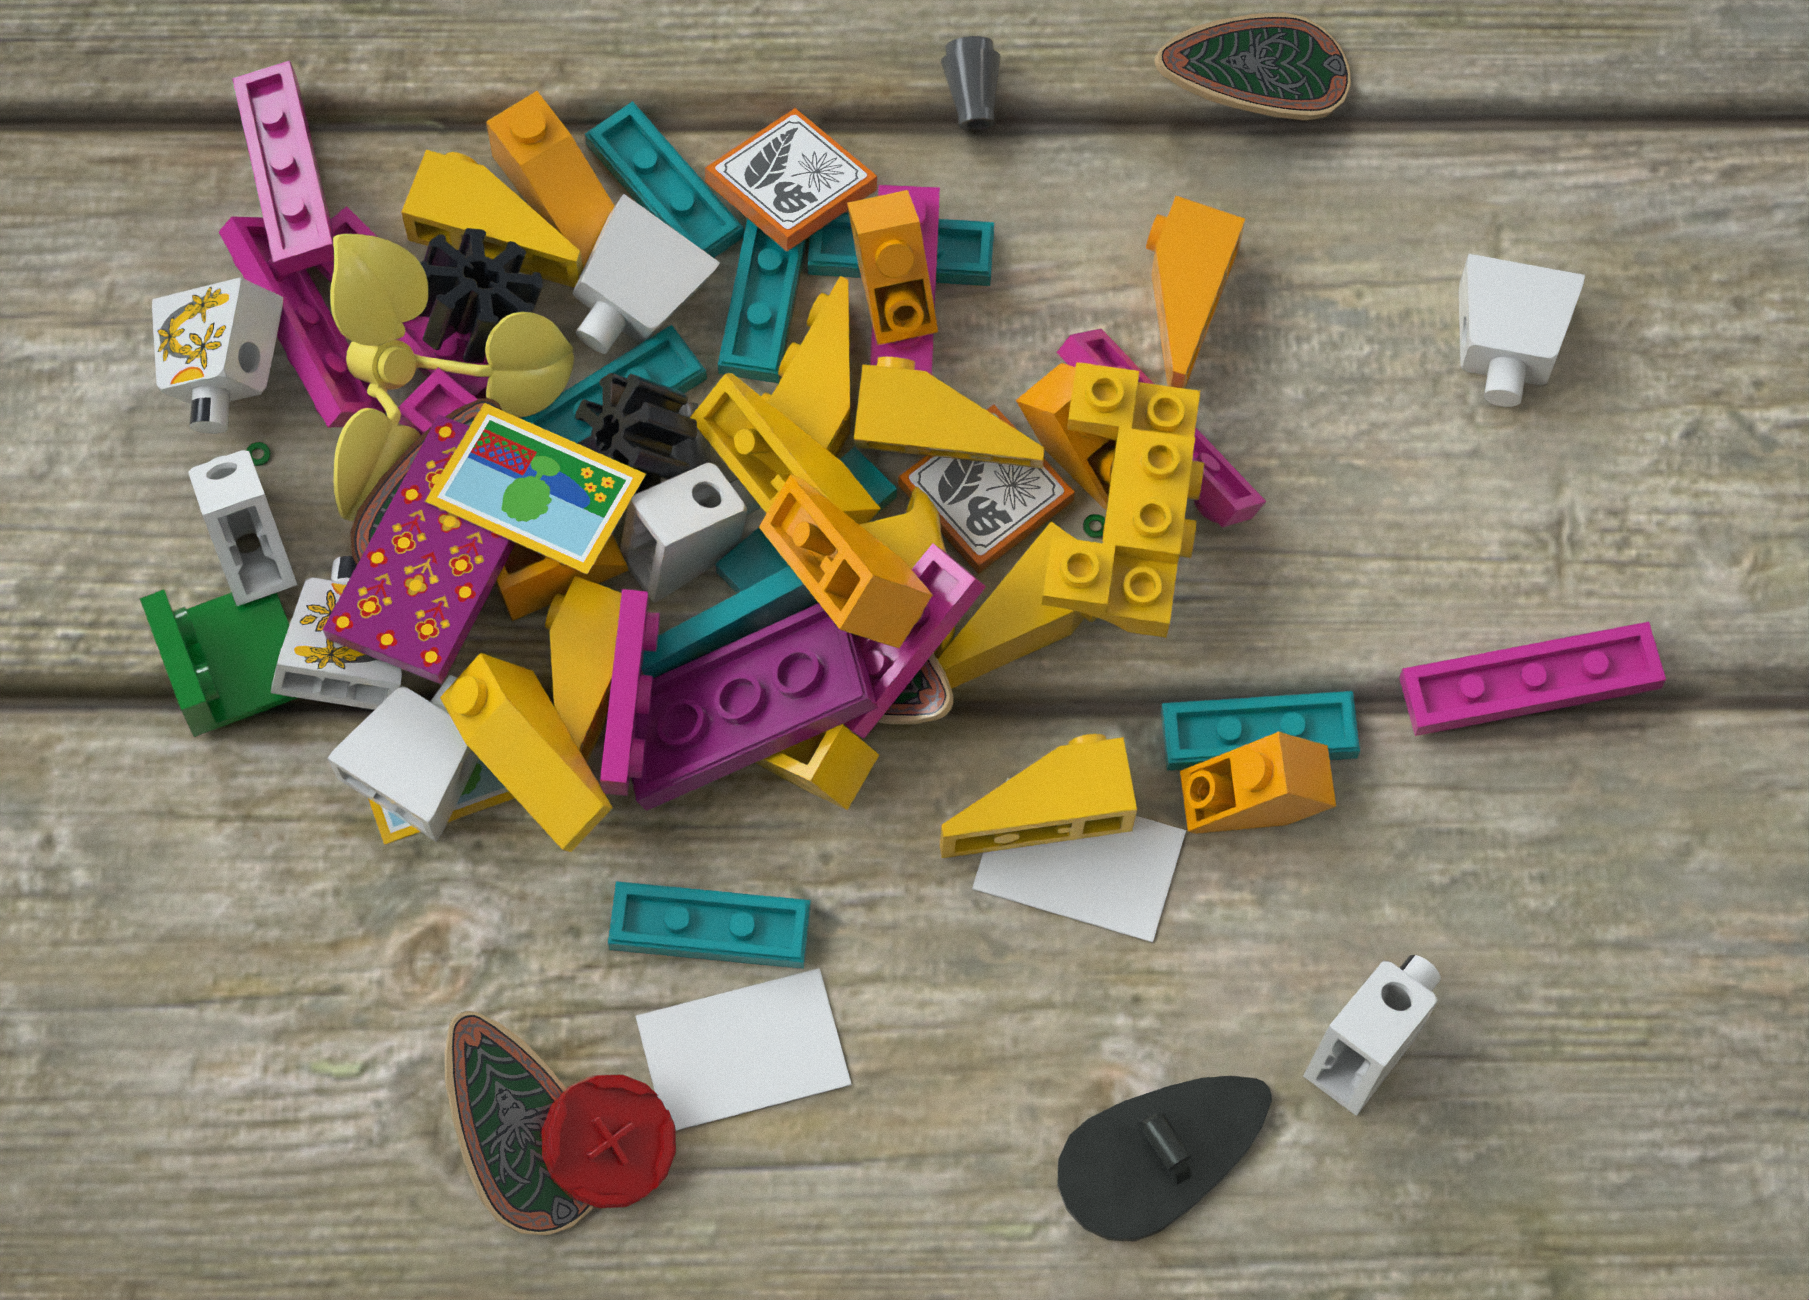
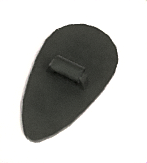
(1158, 1154)

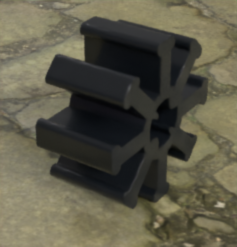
(474, 291)
(638, 426)

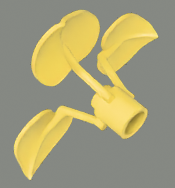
(371, 296)

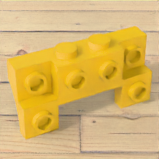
(1145, 527)

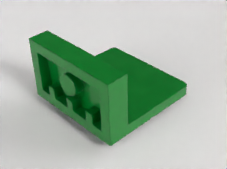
(219, 656)

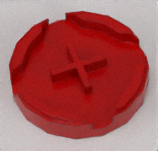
(608, 1141)

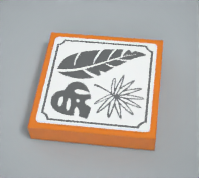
(790, 179)
(986, 504)

